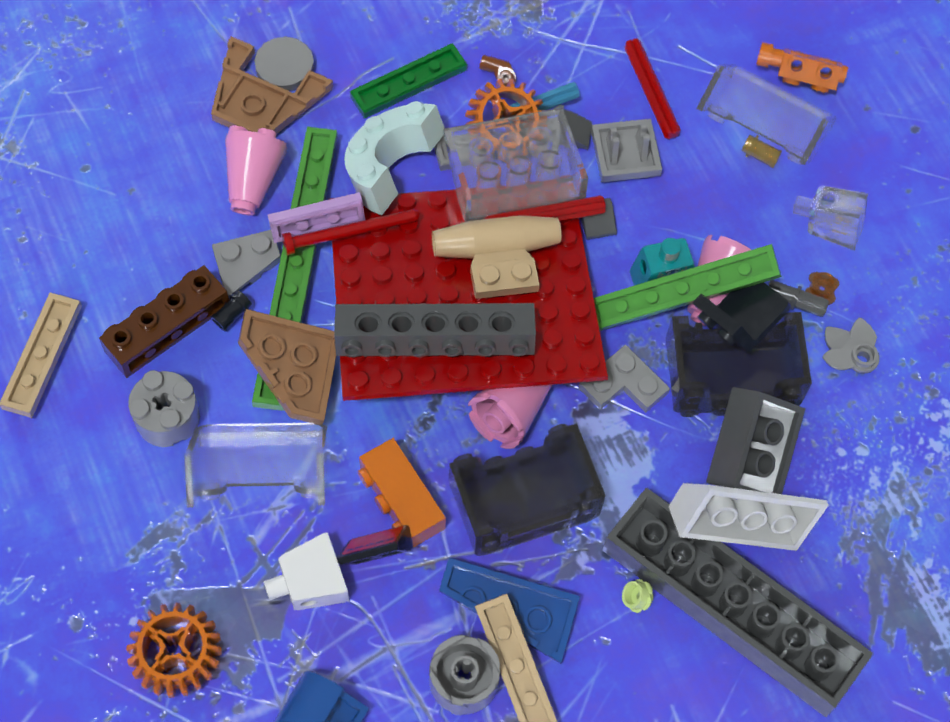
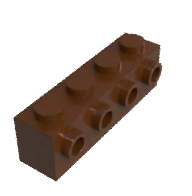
(164, 321)

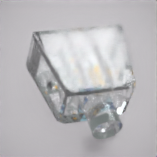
(834, 214)

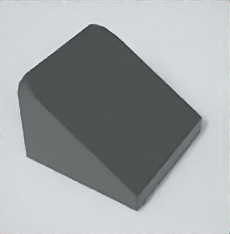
(580, 129)
(601, 224)

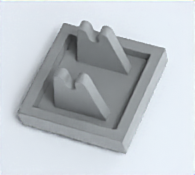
(626, 150)

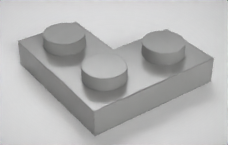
(630, 375)

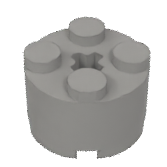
(164, 408)
(468, 655)

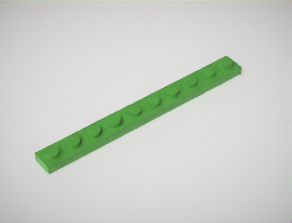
(296, 269)

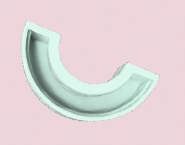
(383, 142)

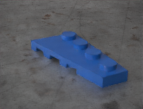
(541, 611)

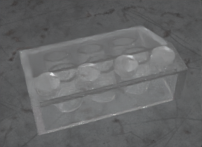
(515, 163)

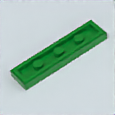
(408, 80)

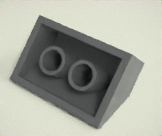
(755, 442)

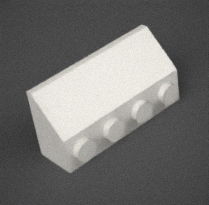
(744, 516)

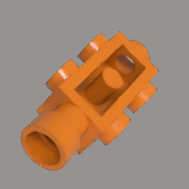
(808, 71)

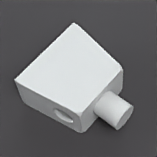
(309, 576)

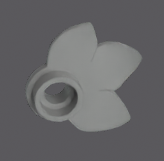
(847, 346)

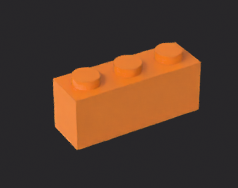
(401, 491)

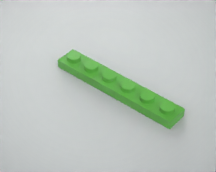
(685, 286)

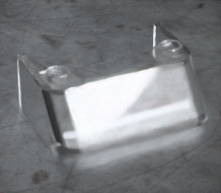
(767, 111)
(256, 456)

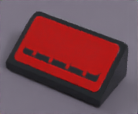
(376, 546)

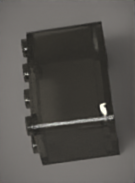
(707, 367)
(527, 492)

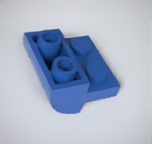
(320, 701)

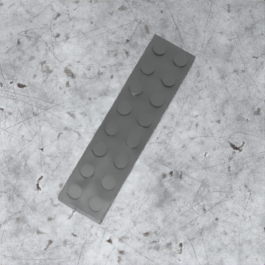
(738, 604)

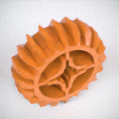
(500, 107)
(164, 661)

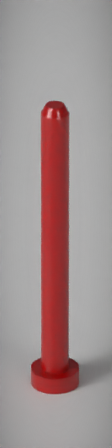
(292, 242)

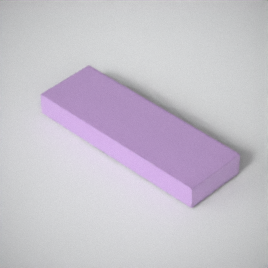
(317, 216)

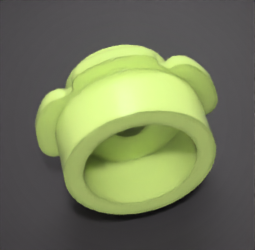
(637, 595)

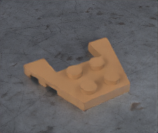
(257, 103)

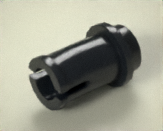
(231, 310)

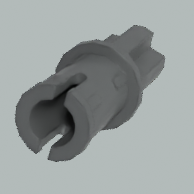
(801, 299)

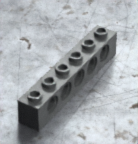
(434, 329)

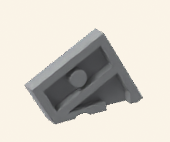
(245, 259)

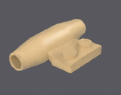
(499, 251)

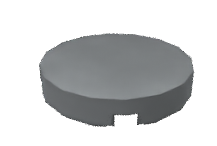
(283, 62)

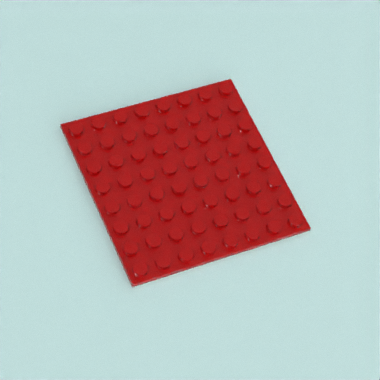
(401, 268)

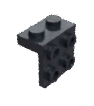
(744, 314)

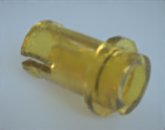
(761, 150)

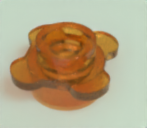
(825, 280)

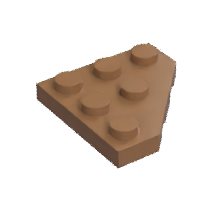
(292, 361)

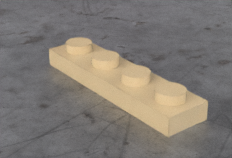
(40, 355)
(515, 661)

